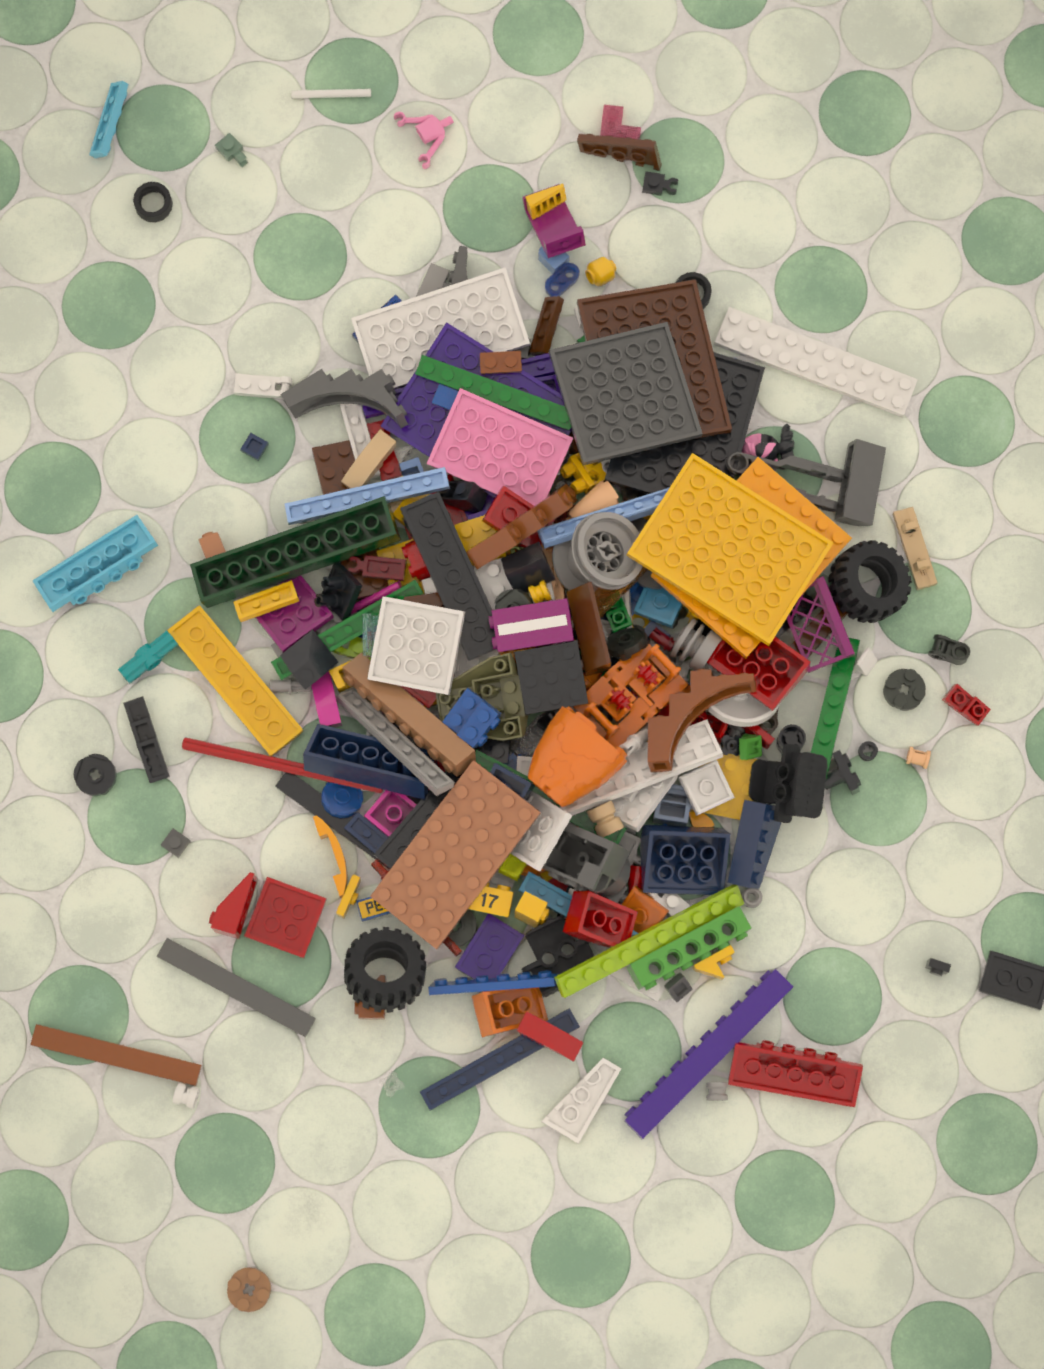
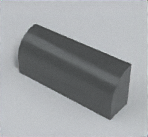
(860, 484)

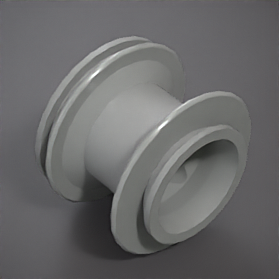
(606, 541)

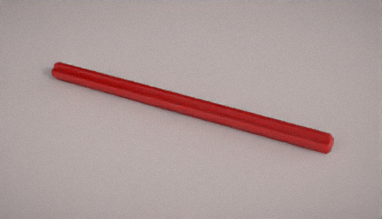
(263, 761)

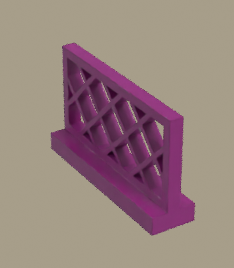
(835, 624)

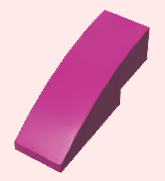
(326, 701)

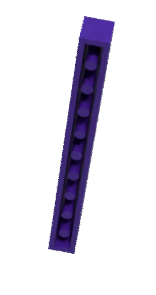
(708, 1054)

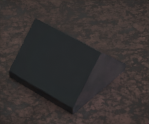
(527, 567)

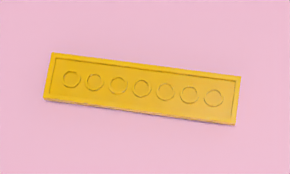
(235, 681)

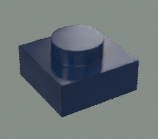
(254, 446)

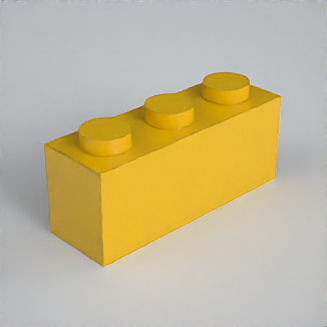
(531, 910)

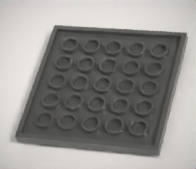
(625, 393)

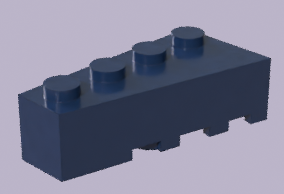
(753, 844)

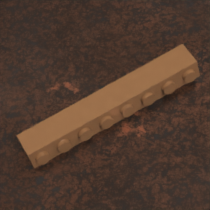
(410, 717)

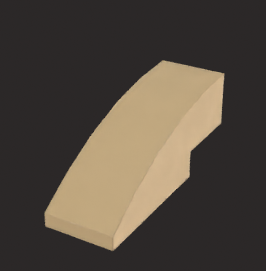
(369, 460)

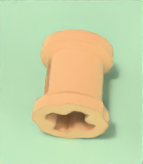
(918, 757)

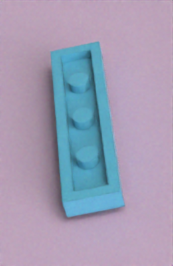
(108, 120)

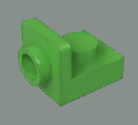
(750, 746)

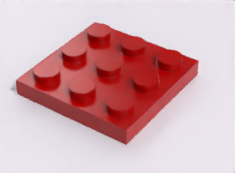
(285, 917)

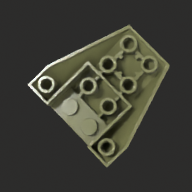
(499, 685)

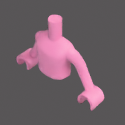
(428, 129)

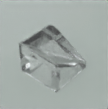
(405, 453)

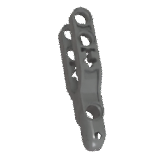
(795, 464)

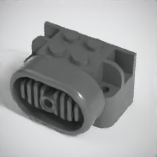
(588, 862)

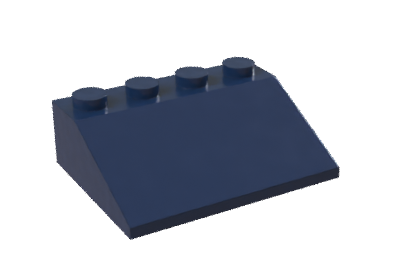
(683, 859)

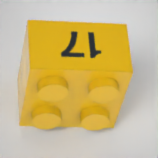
(494, 900)

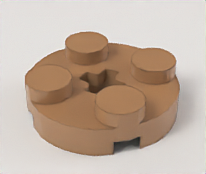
(260, 1294)

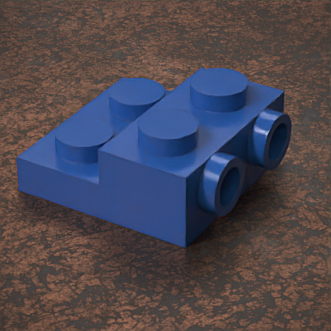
(472, 718)

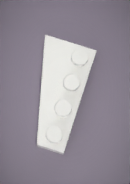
(580, 1105)

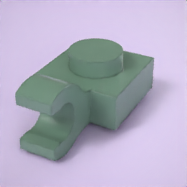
(230, 149)

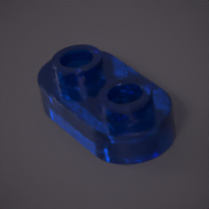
(561, 280)

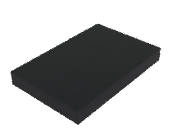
(1013, 980)

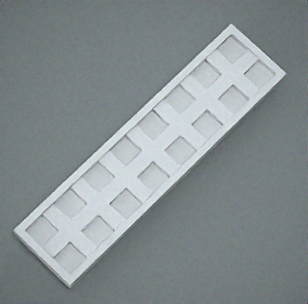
(694, 749)

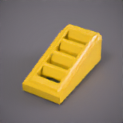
(540, 202)

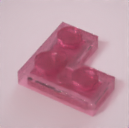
(613, 126)

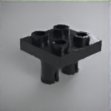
(339, 591)
(843, 774)

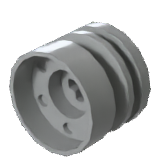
(695, 645)

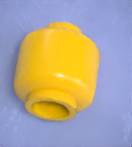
(600, 271)

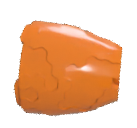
(573, 758)

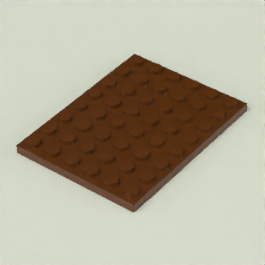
(683, 311)

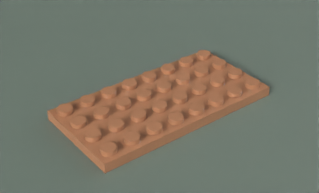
(455, 854)

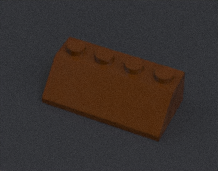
(588, 629)

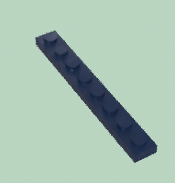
(491, 1064)

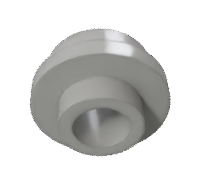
(758, 897)

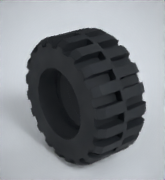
(888, 568)
(381, 994)

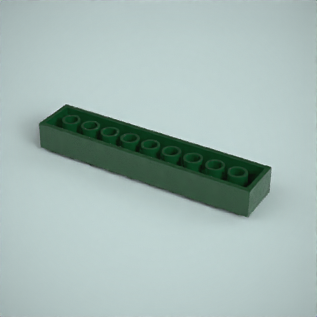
(295, 552)

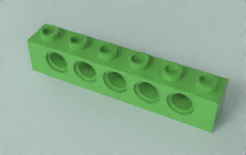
(733, 919)

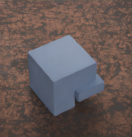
(673, 808)

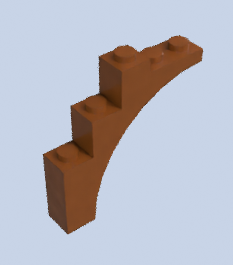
(522, 526)
(684, 708)

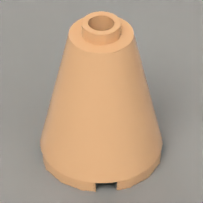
(599, 497)

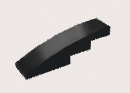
(146, 739)

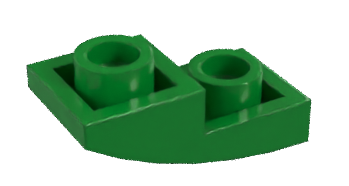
(618, 616)

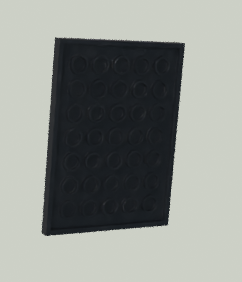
(659, 467)

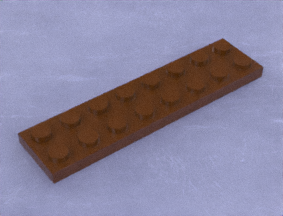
(332, 464)

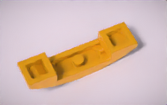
(324, 832)

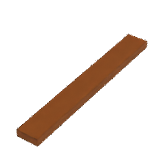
(116, 1055)

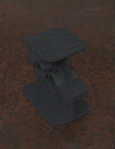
(792, 785)
(550, 939)

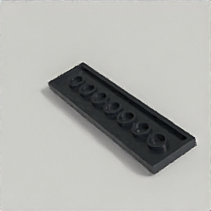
(451, 571)

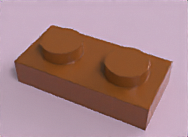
(500, 362)

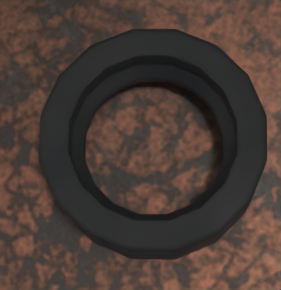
(147, 188)
(701, 280)

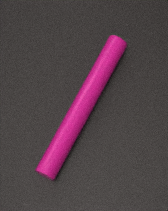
(376, 596)

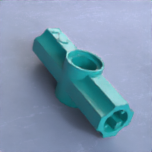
(148, 657)

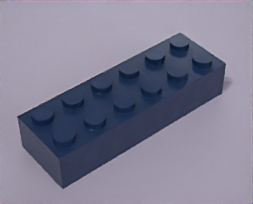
(360, 761)

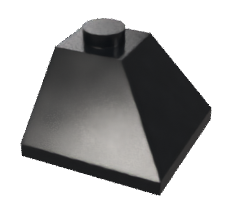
(309, 659)

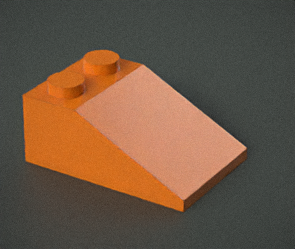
(505, 1009)

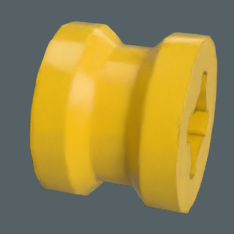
(540, 592)

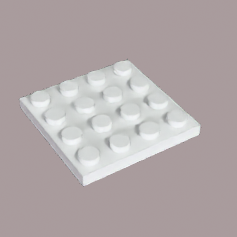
(416, 645)

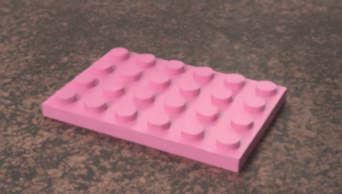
(499, 448)

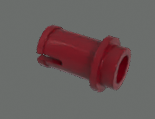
(662, 639)

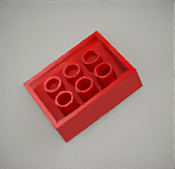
(775, 668)

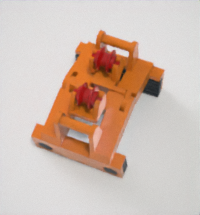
(642, 675)

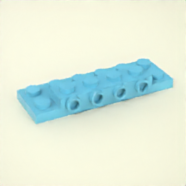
(96, 565)

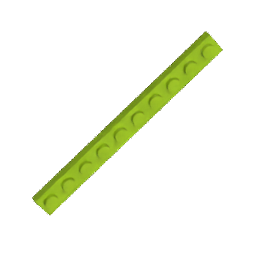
(648, 941)

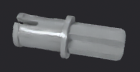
(287, 686)

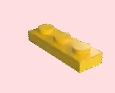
(266, 601)

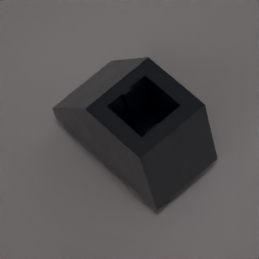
(464, 496)

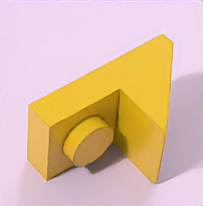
(709, 965)

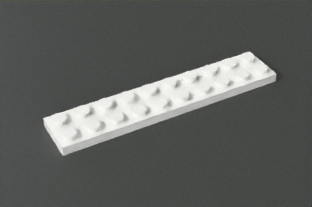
(815, 362)

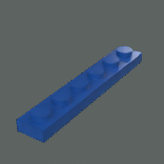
(484, 983)

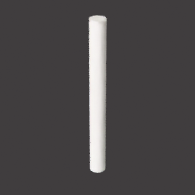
(338, 93)

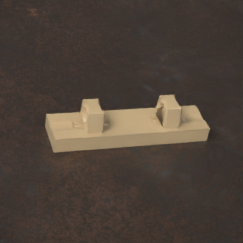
(915, 548)

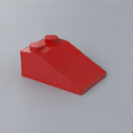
(233, 910)
(599, 919)

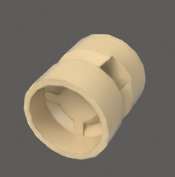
(605, 819)

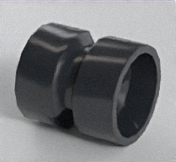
(792, 735)

